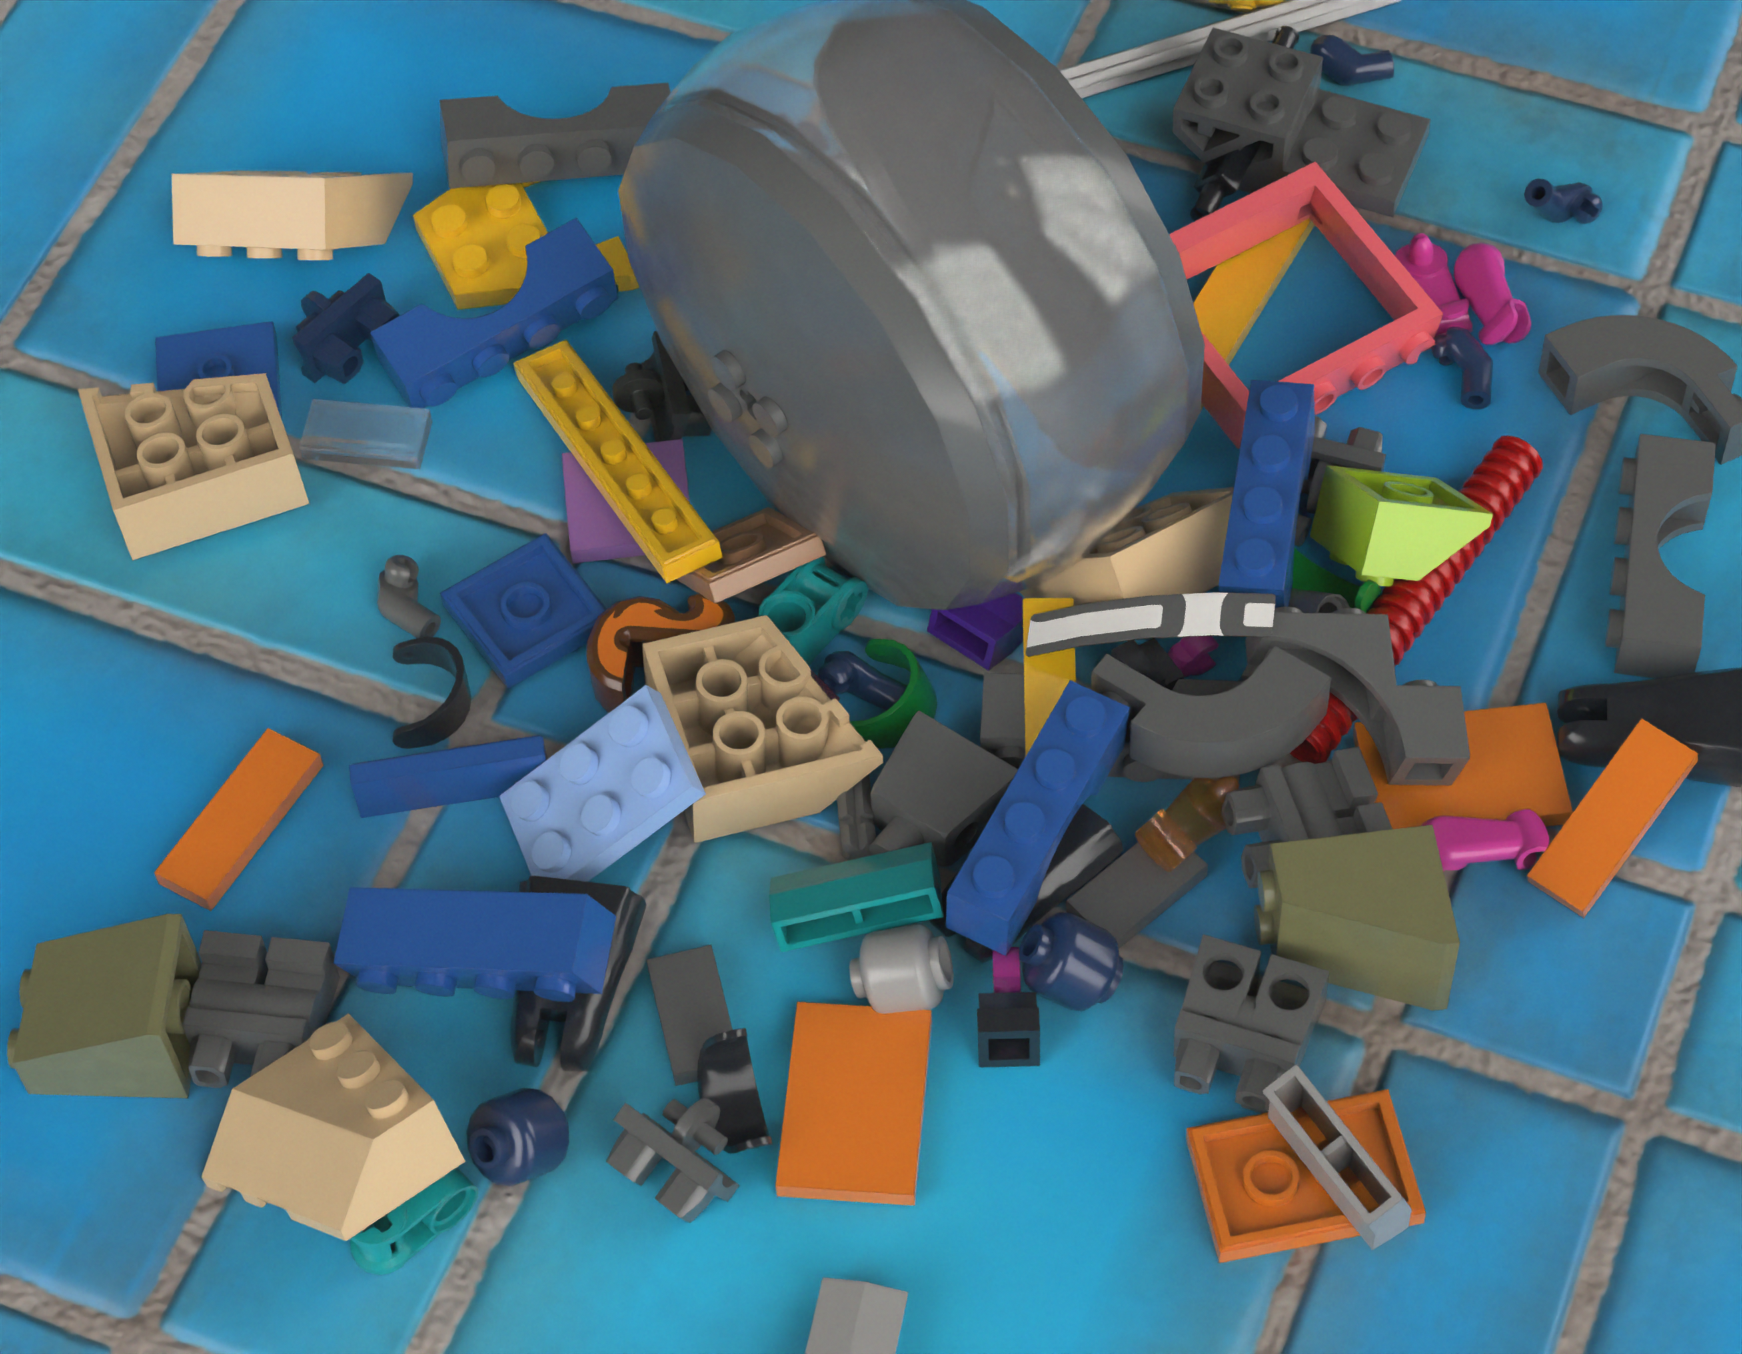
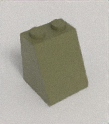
(1365, 911)
(108, 1012)

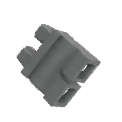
(1303, 804)
(255, 1002)
(1244, 1033)

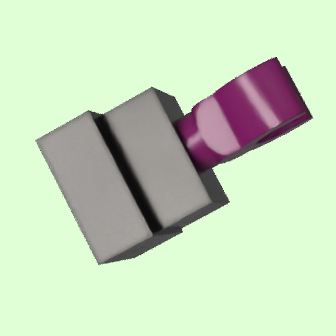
(1183, 659)
(1008, 1018)

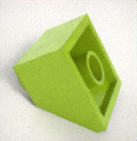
(1393, 522)

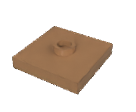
(753, 553)

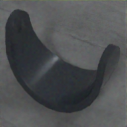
(456, 707)
(729, 1081)

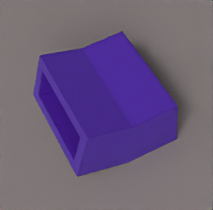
(983, 630)

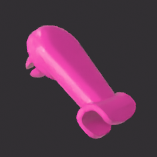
(1430, 269)
(1481, 279)
(1485, 840)

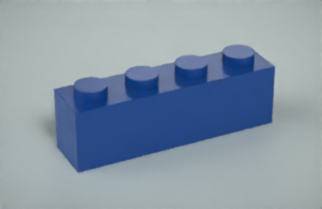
(475, 942)

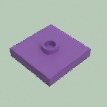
(592, 523)

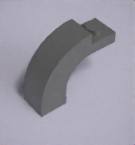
(1647, 360)
(1220, 731)

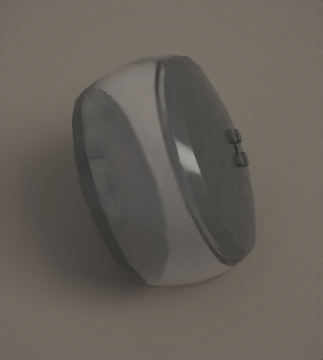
(915, 293)

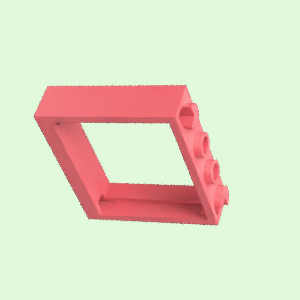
(1271, 211)

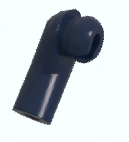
(1347, 65)
(1563, 201)

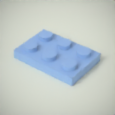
(603, 791)

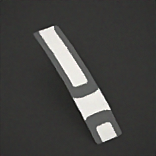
(1152, 618)

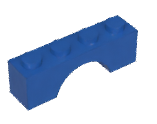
(437, 354)
(1268, 490)
(1016, 847)

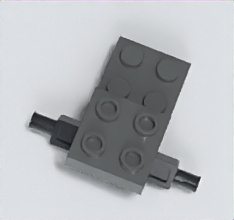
(1261, 115)

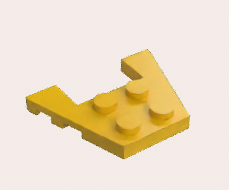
(481, 239)

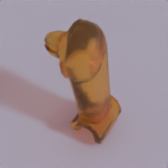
(1186, 822)

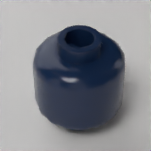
(1071, 961)
(517, 1136)

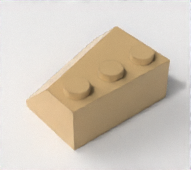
(192, 459)
(1156, 550)
(331, 1134)

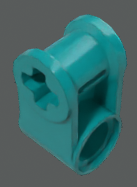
(814, 606)
(414, 1224)

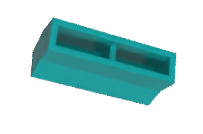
(855, 897)

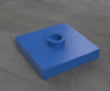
(219, 354)
(524, 610)

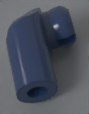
(1476, 365)
(851, 674)

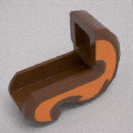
(620, 631)

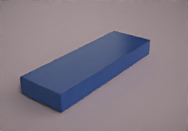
(443, 775)

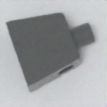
(936, 791)

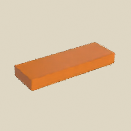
(1612, 818)
(238, 819)

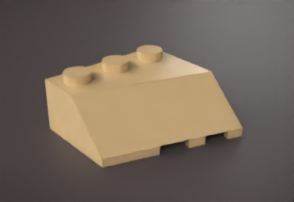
(285, 211)
(754, 727)

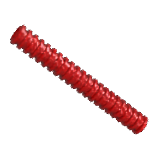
(1411, 604)

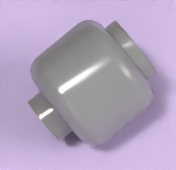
(902, 969)

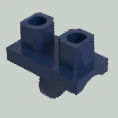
(337, 326)

